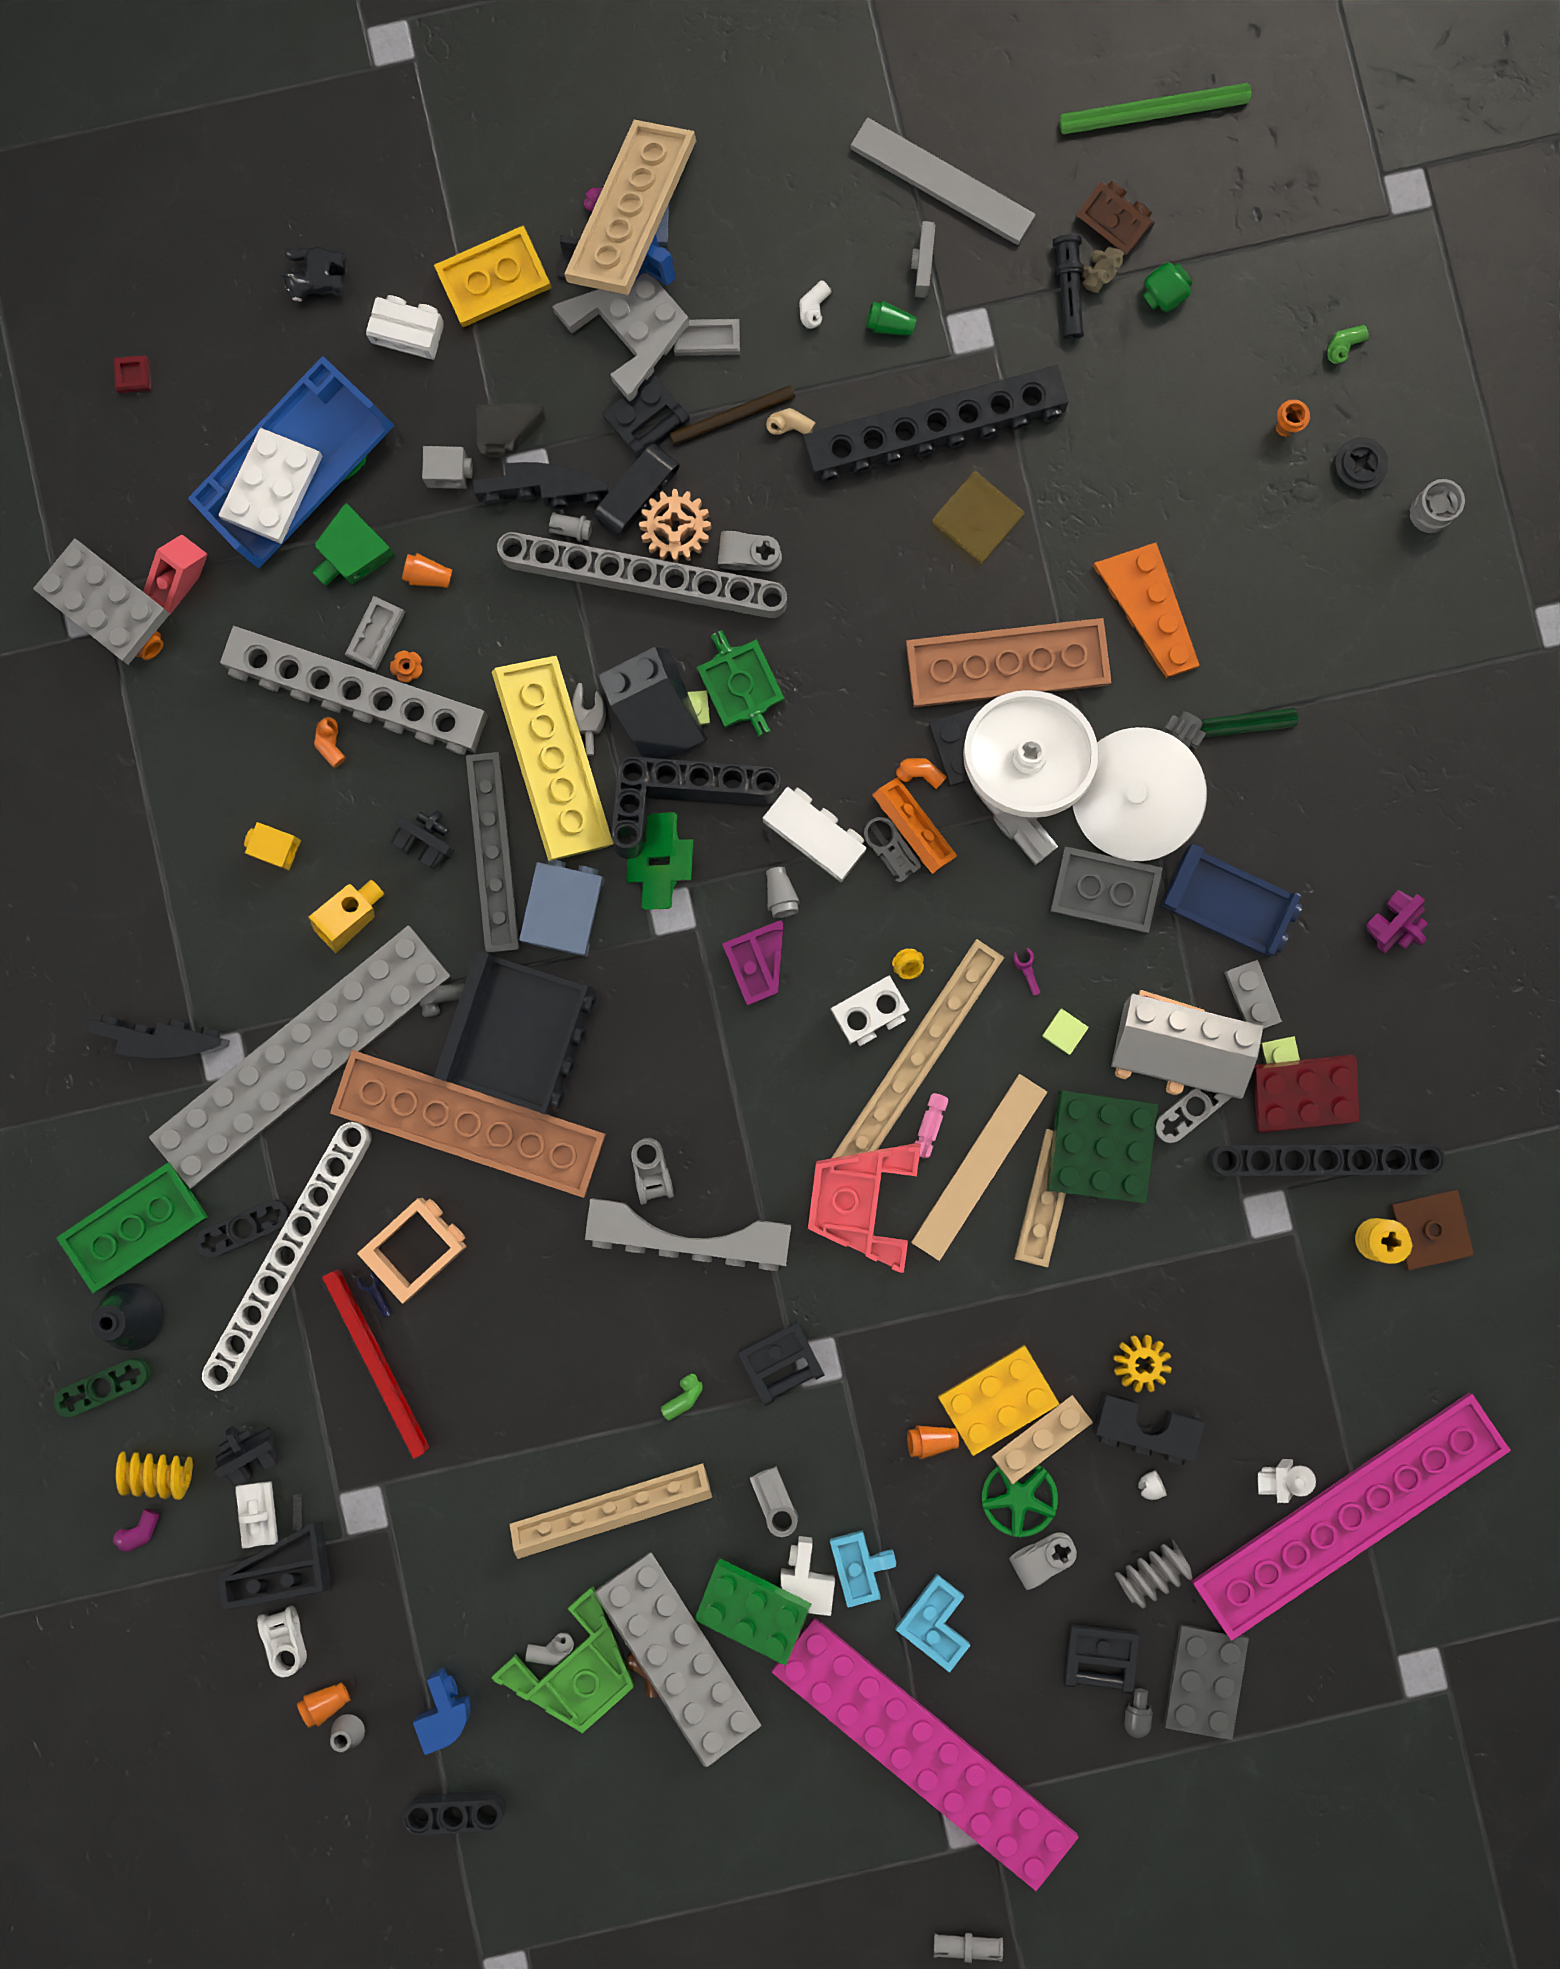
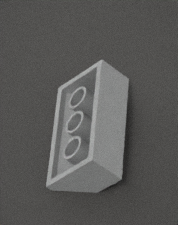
(1186, 1046)

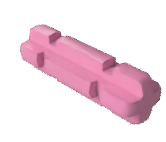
(931, 1123)

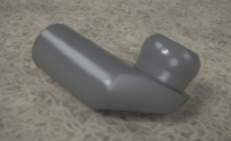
(438, 995)

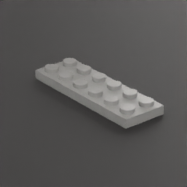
(677, 1659)

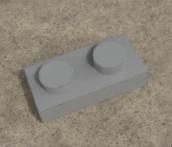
(1253, 995)

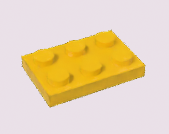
(492, 276)
(998, 1400)

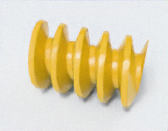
(1396, 1243)
(153, 1477)

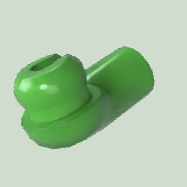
(1342, 341)
(686, 1400)

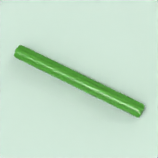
(1155, 108)

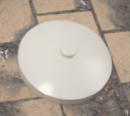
(1030, 753)
(1143, 795)

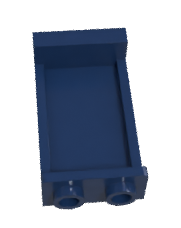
(1231, 902)

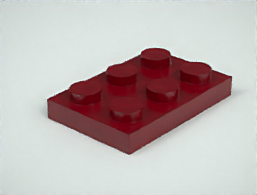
(1306, 1093)

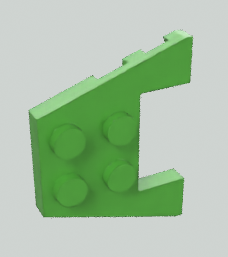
(582, 1683)

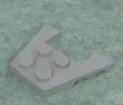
(644, 320)

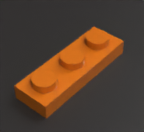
(914, 825)

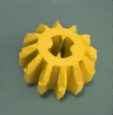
(1142, 1376)

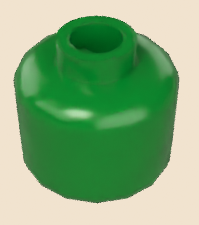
(1167, 287)

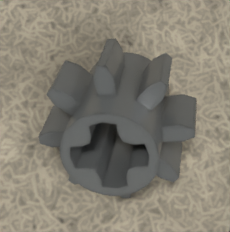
(1186, 729)

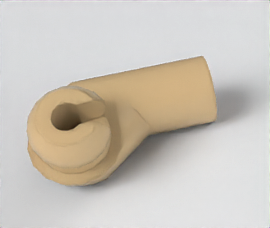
(788, 420)

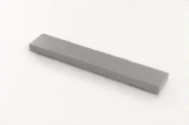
(942, 181)

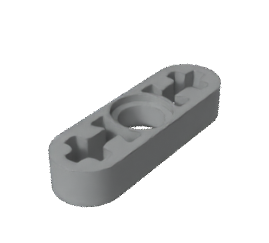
(1181, 1128)

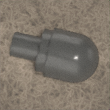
(1138, 1715)

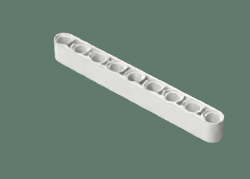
(273, 1264)

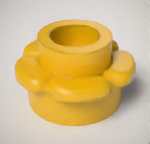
(908, 963)

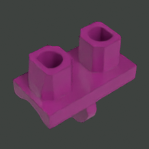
(1407, 911)

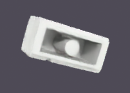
(405, 327)

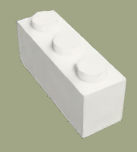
(815, 833)

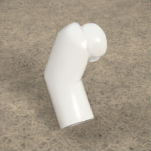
(810, 305)

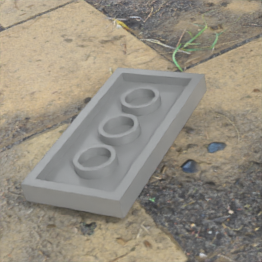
(101, 601)

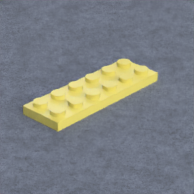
(552, 758)

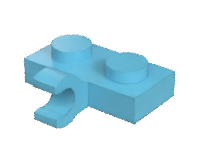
(857, 1567)

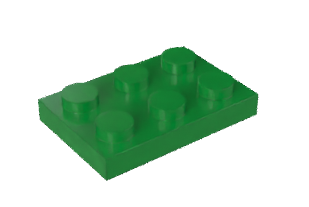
(753, 1611)

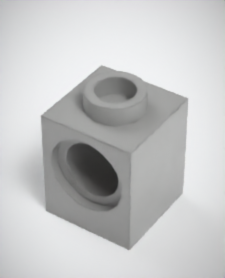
(446, 467)

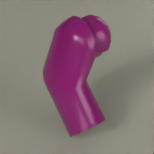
(131, 1539)

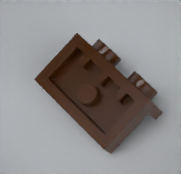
(1115, 216)

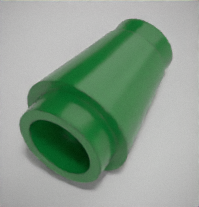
(889, 319)

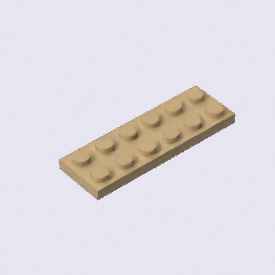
(630, 207)

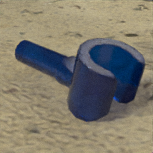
(375, 1293)

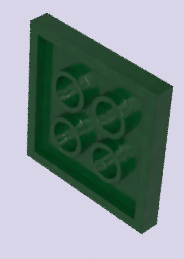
(1102, 1147)

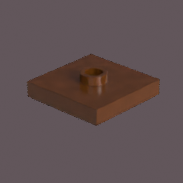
(1435, 1228)

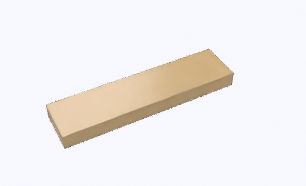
(1041, 1213)

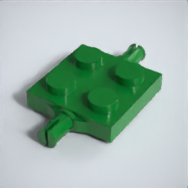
(740, 683)

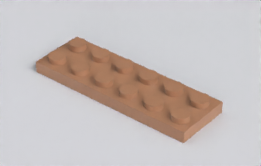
(1008, 661)

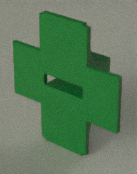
(664, 845)

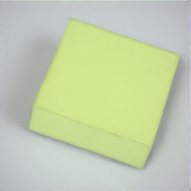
(1065, 1031)

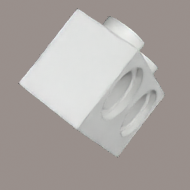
(866, 1004)

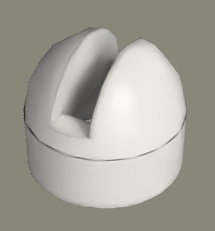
(1152, 1486)

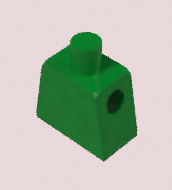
(350, 549)

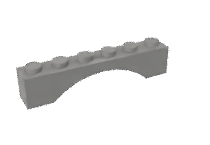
(619, 1224)

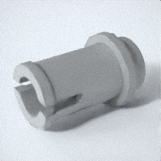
(571, 526)

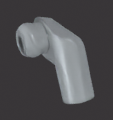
(553, 1653)

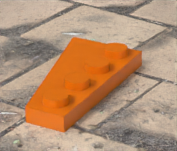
(1147, 597)

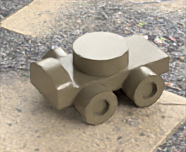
(1104, 269)

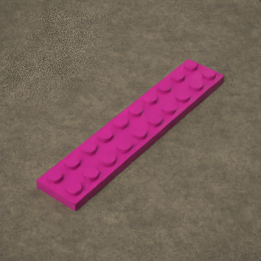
(1350, 1516)
(926, 1754)

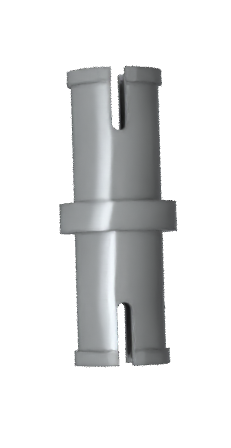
(968, 1947)

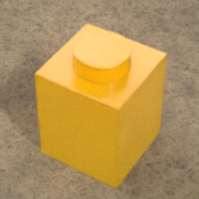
(271, 845)

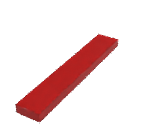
(376, 1363)

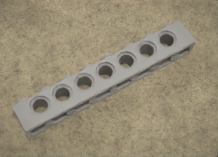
(245, 646)

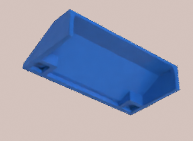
(319, 413)

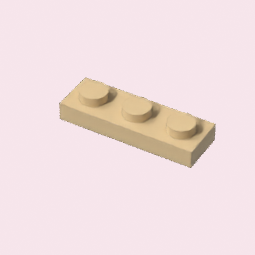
(1042, 1439)

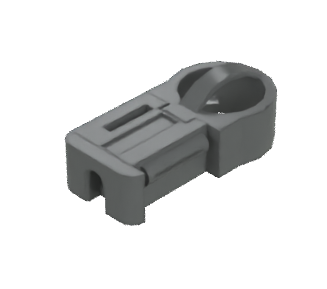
(895, 853)

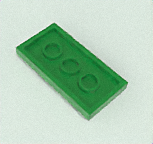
(132, 1227)

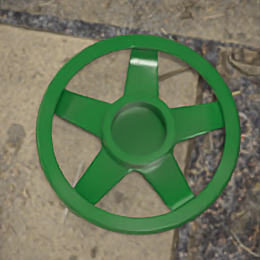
(1020, 1499)

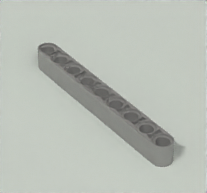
(630, 564)

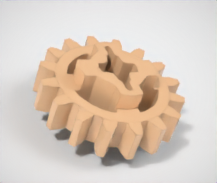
(662, 525)

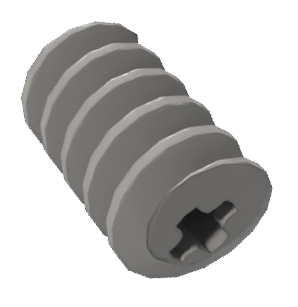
(1154, 1574)

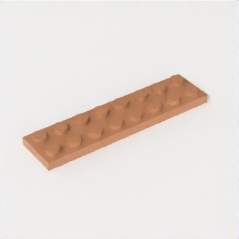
(467, 1123)

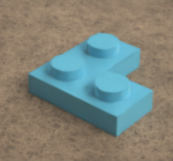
(926, 1625)

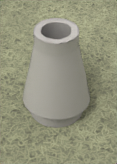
(781, 894)
(351, 1728)

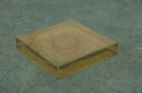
(978, 517)

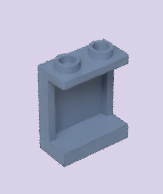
(561, 907)

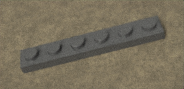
(492, 852)

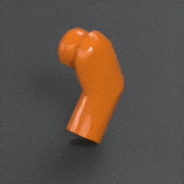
(326, 739)
(920, 768)

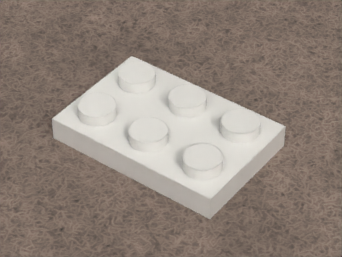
(270, 485)

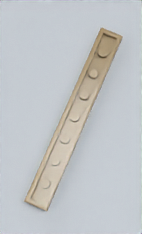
(921, 1051)

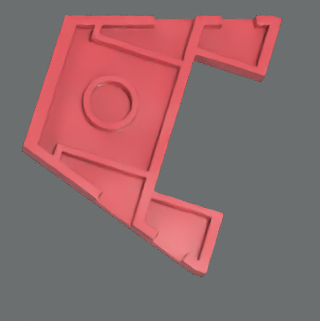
(848, 1197)

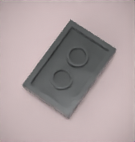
(1106, 890)
(1205, 1682)

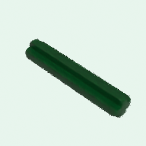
(1250, 722)

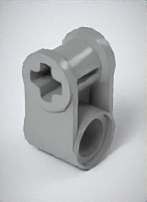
(744, 552)
(651, 1173)
(1038, 1562)

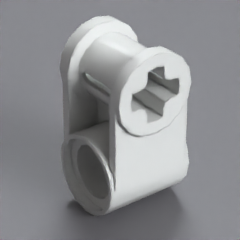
(282, 1638)

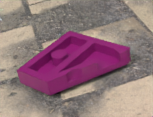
(756, 961)

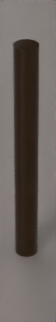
(732, 415)

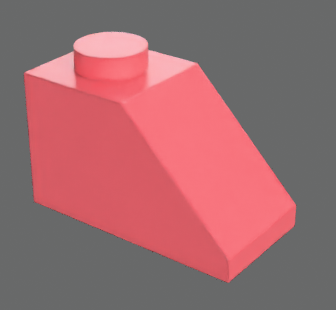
(174, 572)

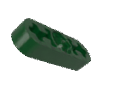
(76, 1388)

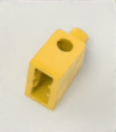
(335, 924)

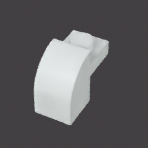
(810, 1586)

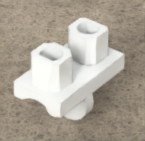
(1286, 1481)
(256, 1514)

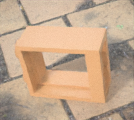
(385, 1269)

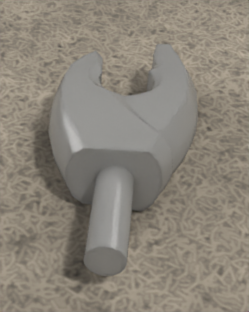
(588, 721)

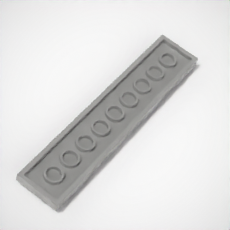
(299, 1057)

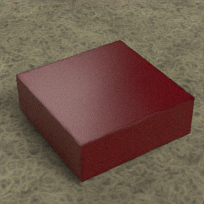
(132, 374)

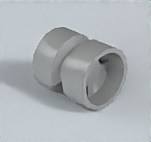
(1443, 500)

